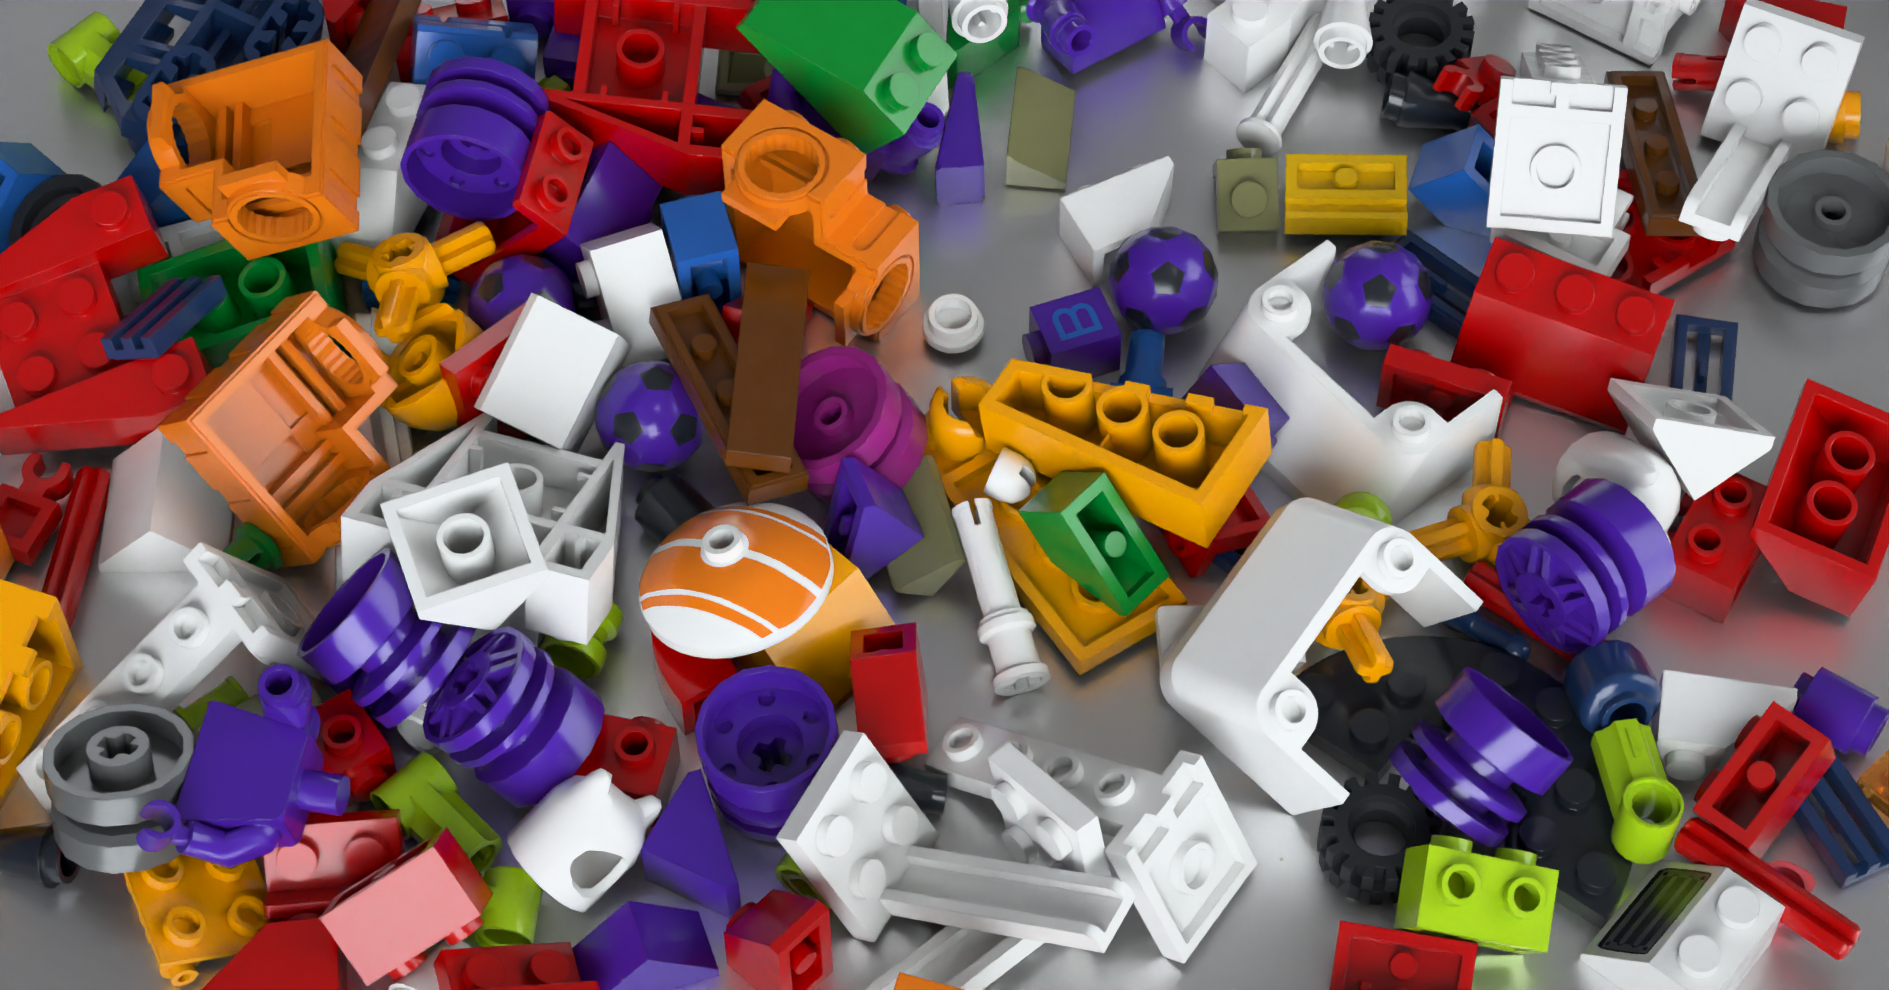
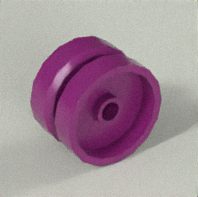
(856, 411)

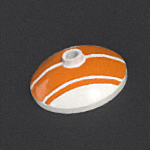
(736, 580)

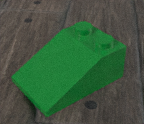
(853, 60)
(251, 287)

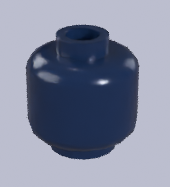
(1611, 685)

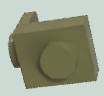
(1246, 192)

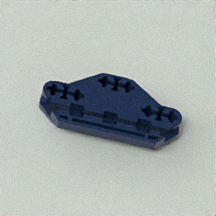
(217, 37)

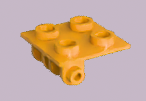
(197, 912)

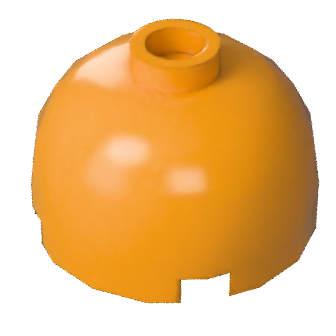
(422, 393)

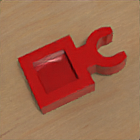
(1474, 79)
(31, 511)

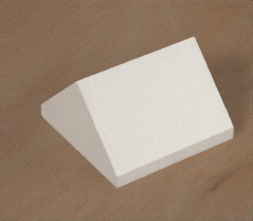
(552, 374)
(1695, 432)
(159, 510)
(467, 548)

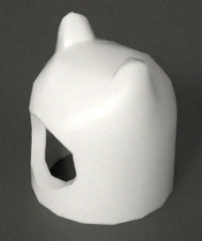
(1623, 463)
(582, 838)

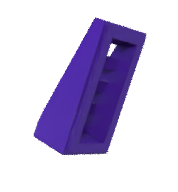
(960, 155)

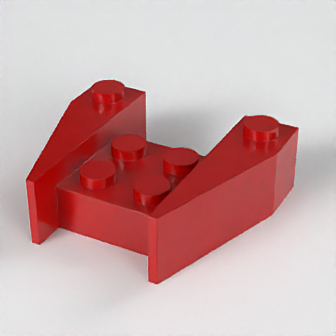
(643, 82)
(58, 308)

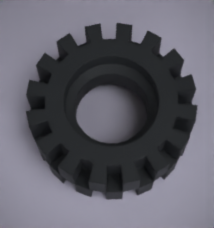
(1427, 17)
(1366, 804)

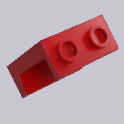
(542, 198)

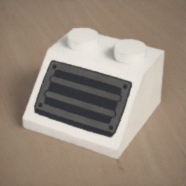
(1685, 930)

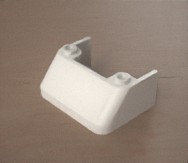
(1330, 439)
(1239, 653)

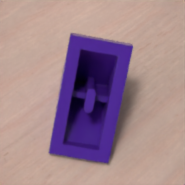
(869, 518)
(689, 850)
(646, 949)

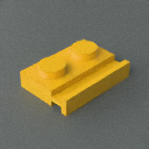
(1346, 194)

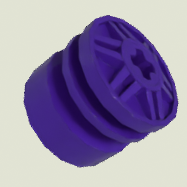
(472, 137)
(1585, 565)
(378, 630)
(514, 717)
(758, 724)
(1470, 769)

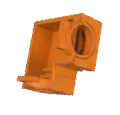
(265, 148)
(806, 205)
(283, 425)

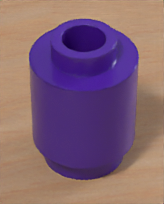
(1840, 711)

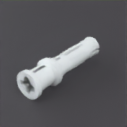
(1004, 624)

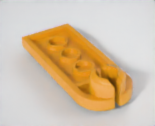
(1068, 613)

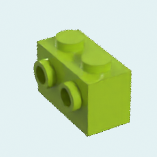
(1477, 897)

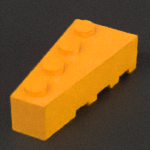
(1164, 454)
(35, 673)

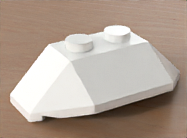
(385, 199)

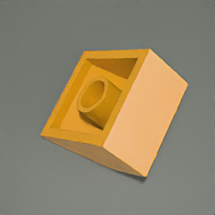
(823, 643)

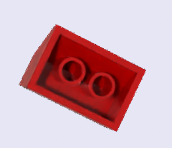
(1560, 332)
(1828, 500)

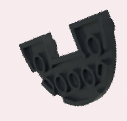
(1563, 827)

